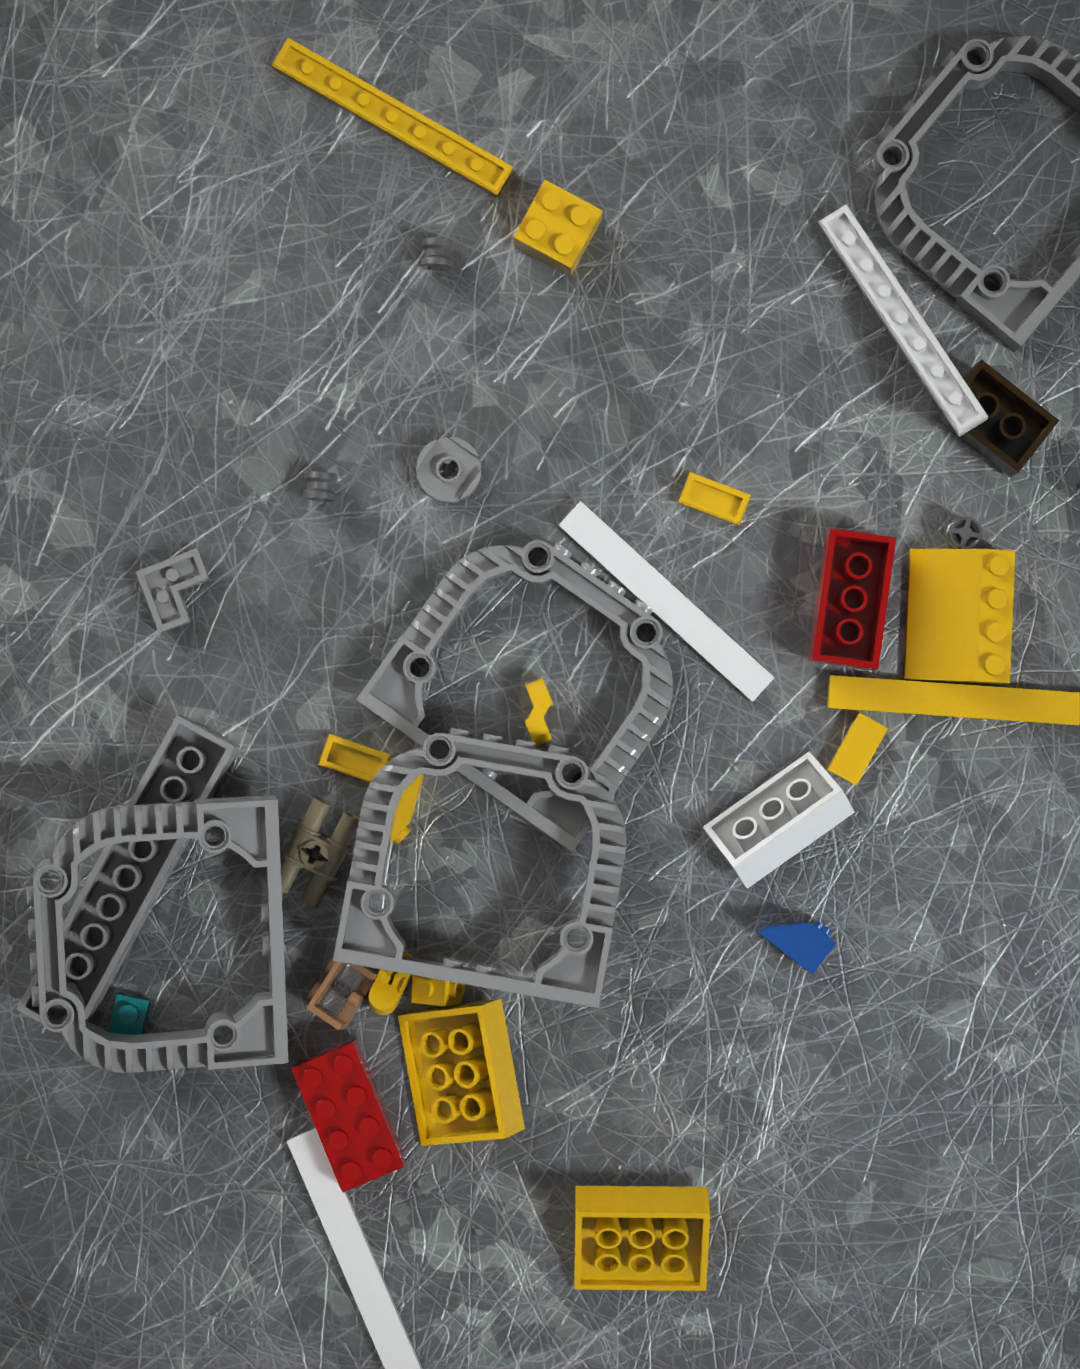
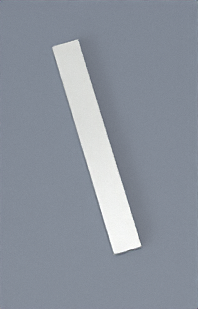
(903, 320)
(666, 601)
(353, 1253)

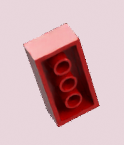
(852, 599)
(349, 1115)

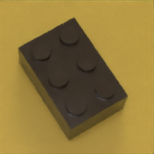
(1014, 420)

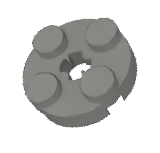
(446, 451)

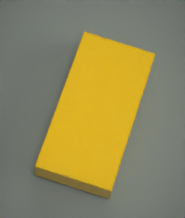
(714, 499)
(857, 749)
(352, 758)

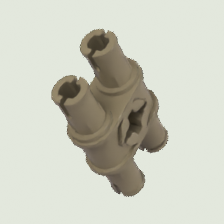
(334, 848)

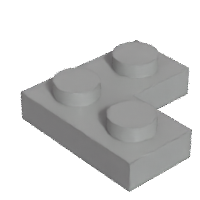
(163, 584)

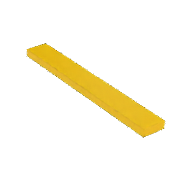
(392, 117)
(954, 700)

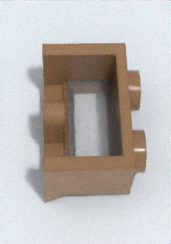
(341, 992)

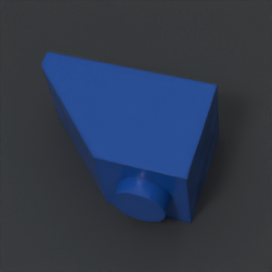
(801, 941)

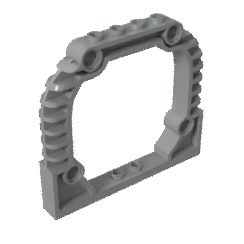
(1016, 306)
(399, 698)
(371, 939)
(257, 1030)

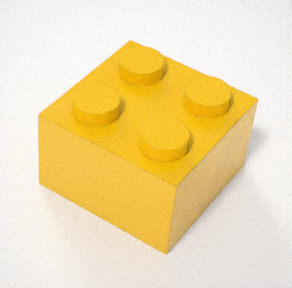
(557, 228)

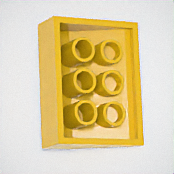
(959, 615)
(461, 1073)
(641, 1238)

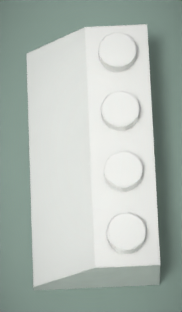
(779, 819)

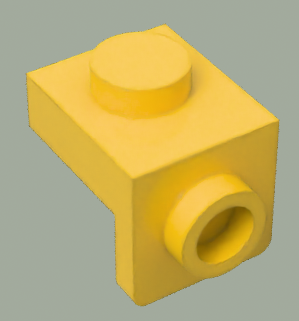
(436, 992)

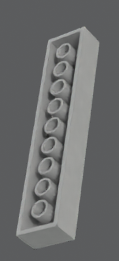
(133, 874)

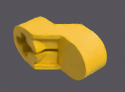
(541, 701)
(385, 997)

